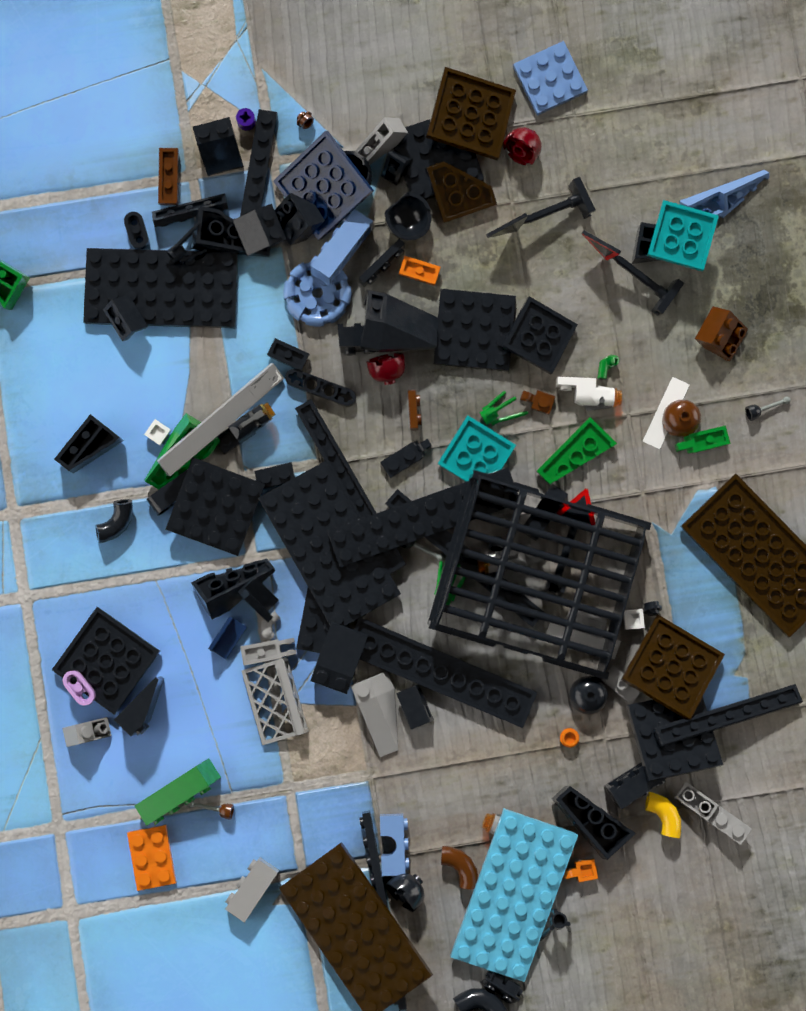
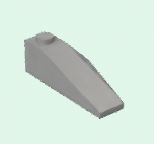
(378, 708)

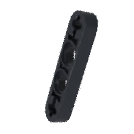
(321, 385)

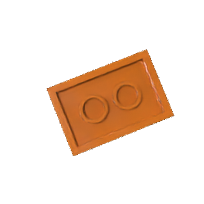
(151, 857)

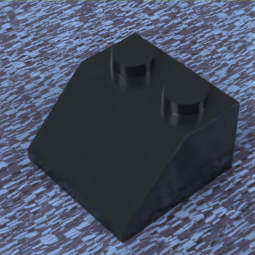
(259, 230)

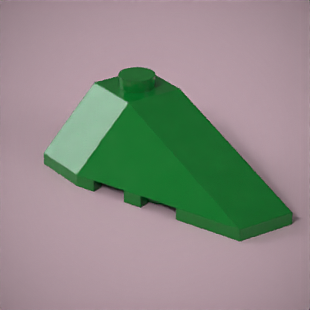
(157, 476)

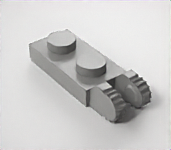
(265, 651)

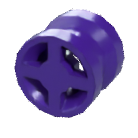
(248, 122)

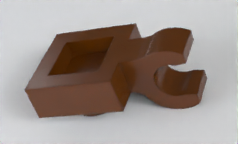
(540, 401)

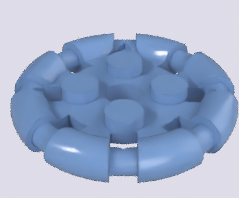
(316, 305)

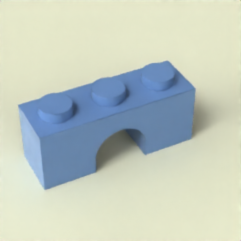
(394, 862)

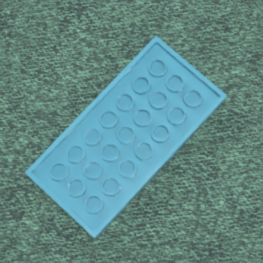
(514, 895)

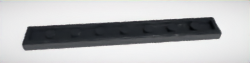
(727, 715)

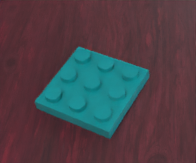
(683, 235)
(475, 449)

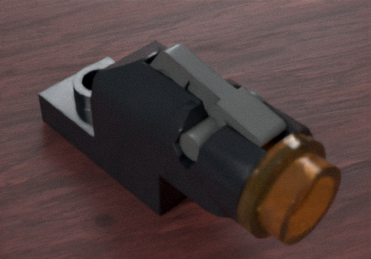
(245, 427)

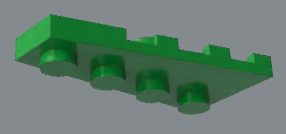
(580, 448)

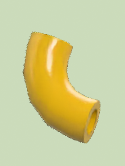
(666, 812)

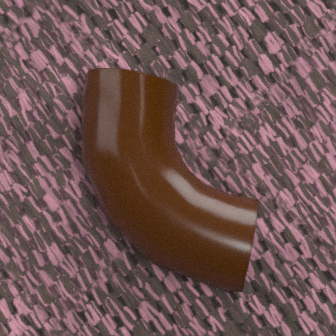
(462, 864)

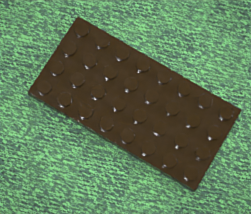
(754, 551)
(355, 930)

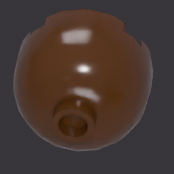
(681, 418)

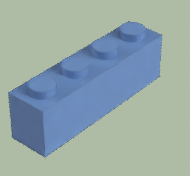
(341, 247)

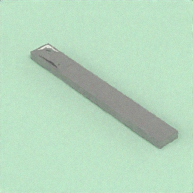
(220, 419)

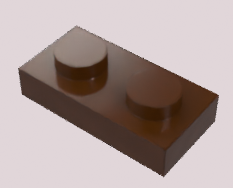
(414, 401)

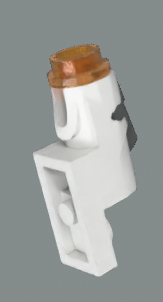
(588, 394)

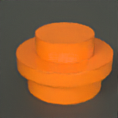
(569, 737)

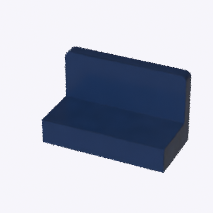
(228, 637)

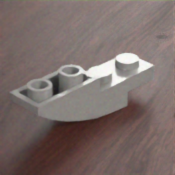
(713, 813)

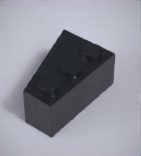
(87, 444)

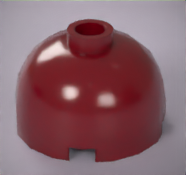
(523, 145)
(386, 368)

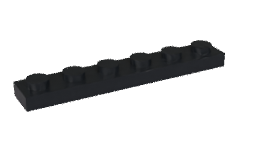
(259, 161)

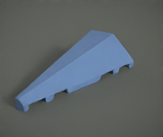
(727, 196)

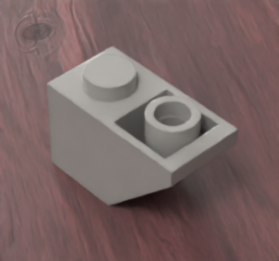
(86, 732)

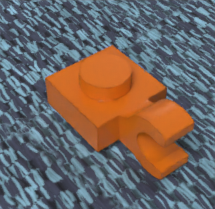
(584, 870)

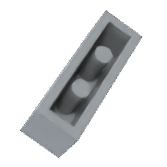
(251, 889)

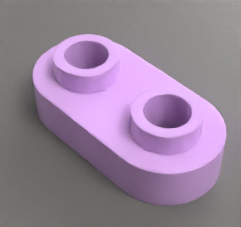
(79, 688)

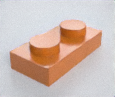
(419, 270)

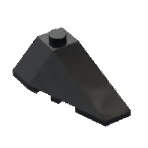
(218, 233)
(220, 592)

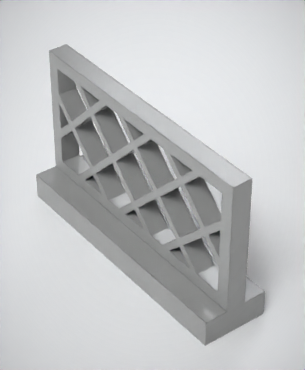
(290, 695)

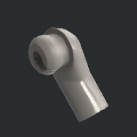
(266, 627)

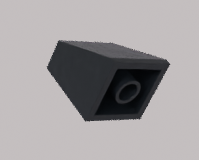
(218, 146)

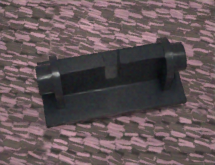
(508, 991)

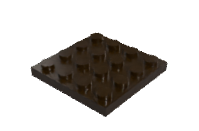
(471, 113)
(673, 667)

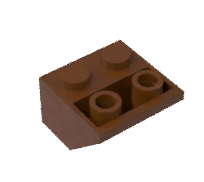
(721, 333)

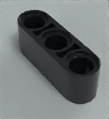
(167, 495)

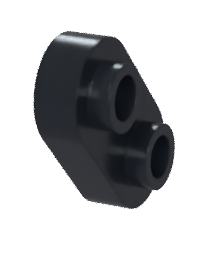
(136, 231)

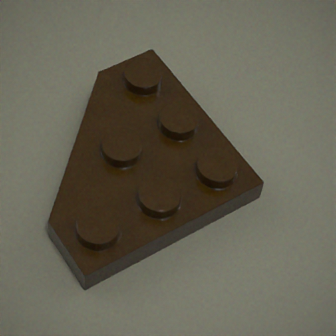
(458, 192)

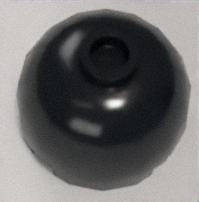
(588, 695)
(407, 890)

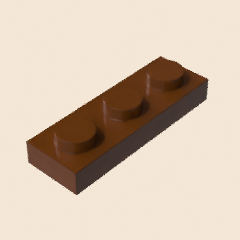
(168, 176)

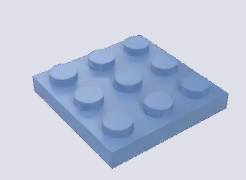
(550, 78)

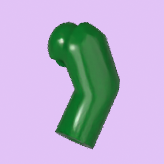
(605, 364)

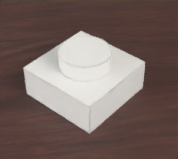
(157, 432)
(633, 619)

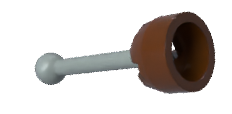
(225, 810)

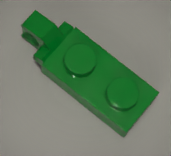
(704, 440)

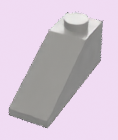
(382, 139)

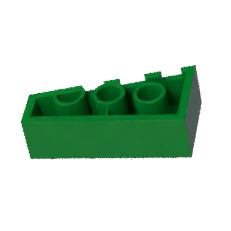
(178, 791)

